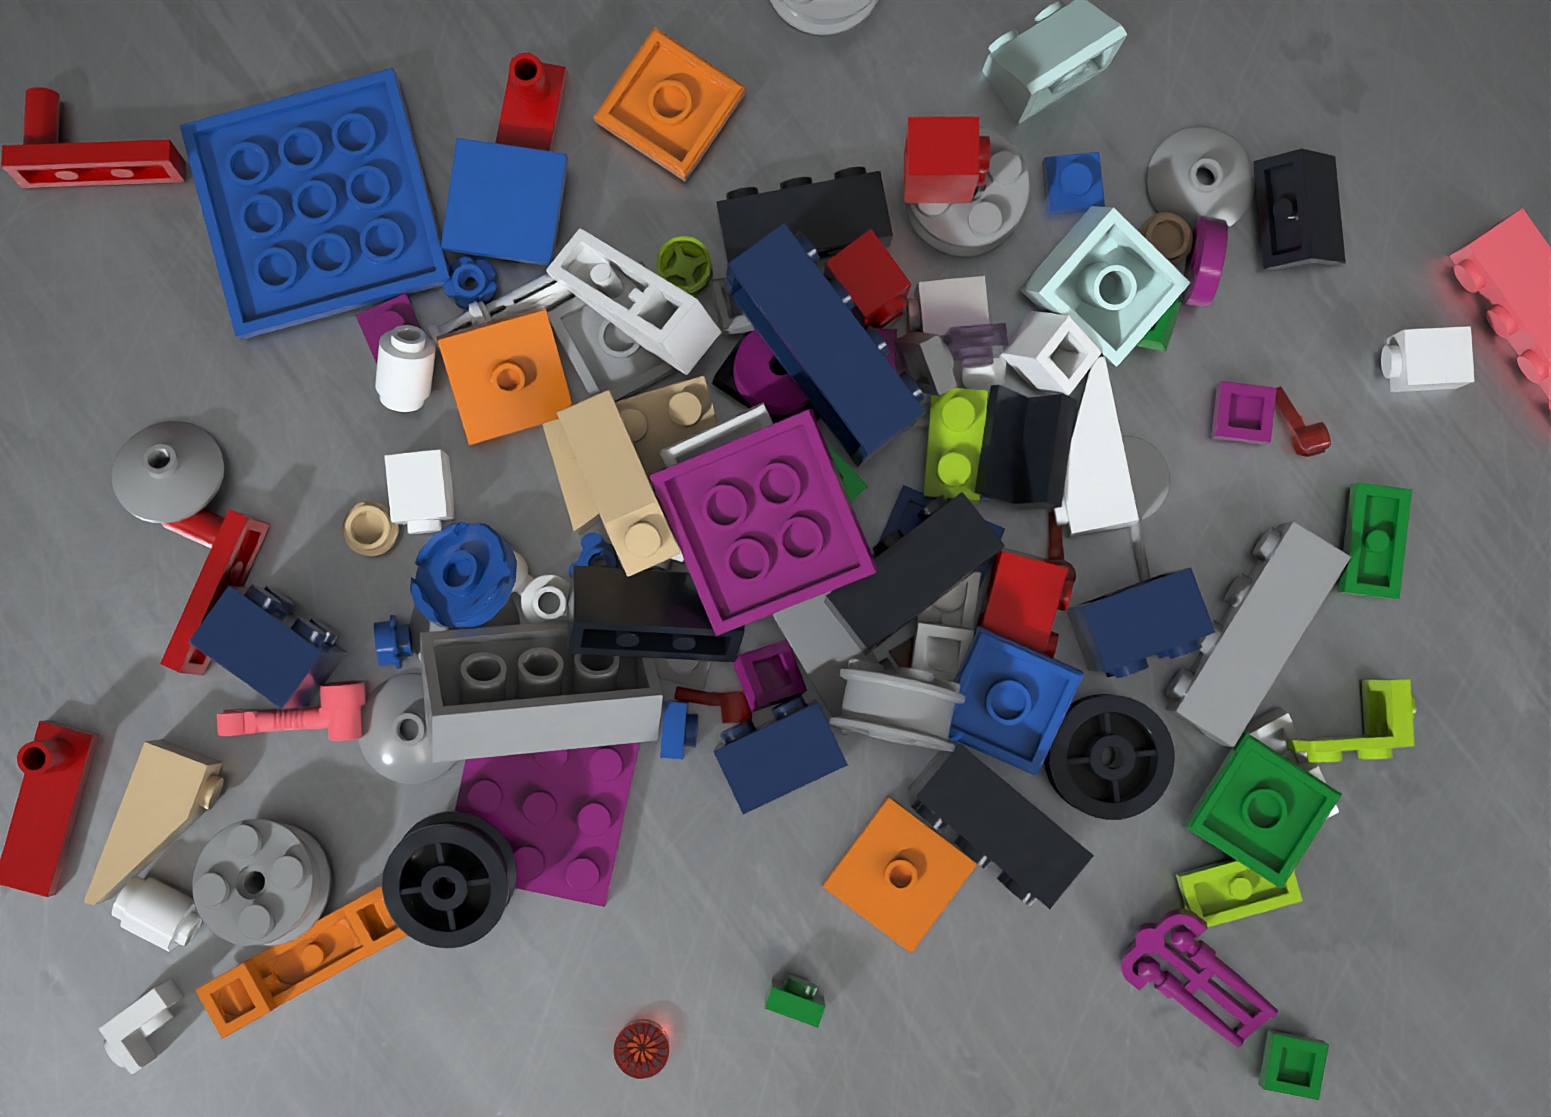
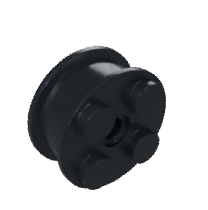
(1141, 761)
(469, 854)

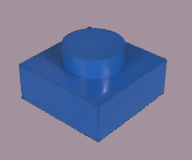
(1072, 183)
(678, 729)

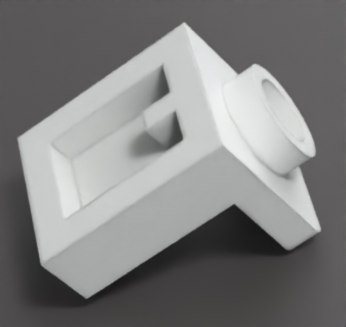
(127, 1031)

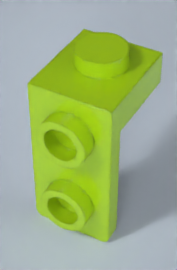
(1387, 725)

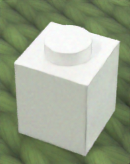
(947, 305)
(1051, 352)
(1428, 359)
(420, 490)

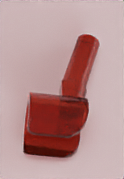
(1305, 440)
(1056, 548)
(733, 704)

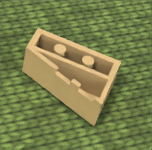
(653, 423)

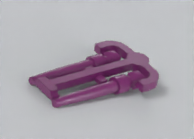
(1151, 940)

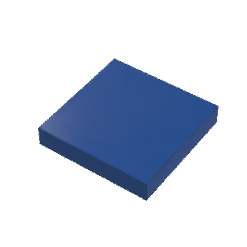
(504, 202)
(1011, 700)

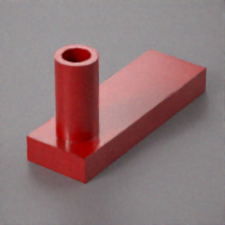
(531, 103)
(53, 164)
(233, 550)
(46, 807)

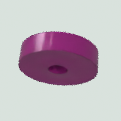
(1205, 261)
(759, 384)

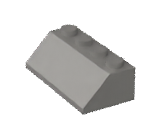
(526, 694)

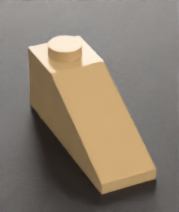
(618, 483)
(159, 804)

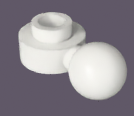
(533, 588)

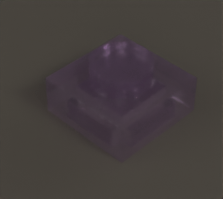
(976, 344)

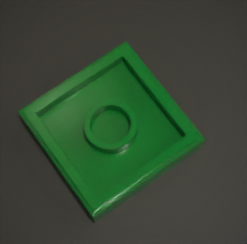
(1262, 810)

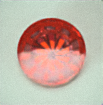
(641, 1048)

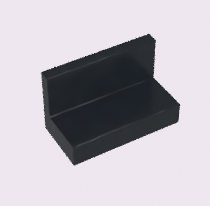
(1299, 209)
(1025, 449)

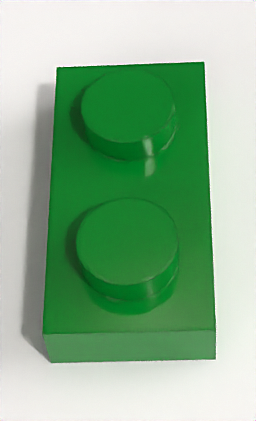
(1375, 540)

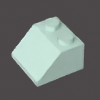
(1052, 56)
(1106, 282)

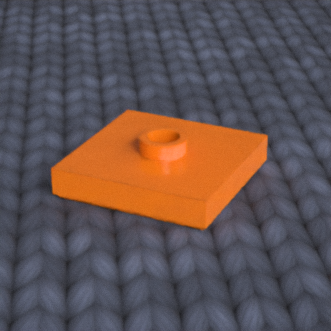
(670, 104)
(505, 374)
(899, 874)

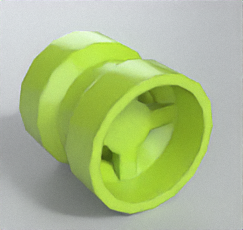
(680, 258)

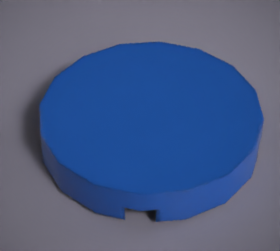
(463, 576)

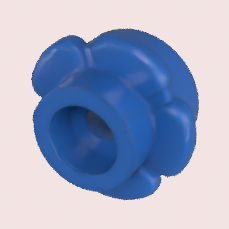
(481, 271)
(392, 642)

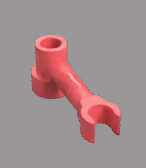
(338, 712)

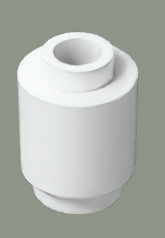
(405, 368)
(157, 913)

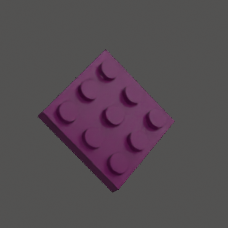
(764, 522)
(557, 813)

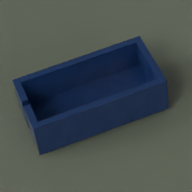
(823, 343)

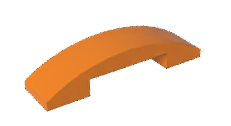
(297, 966)

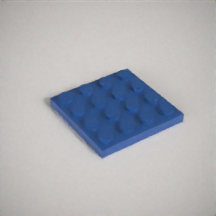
(315, 203)

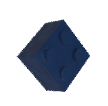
(1139, 621)
(268, 645)
(778, 754)

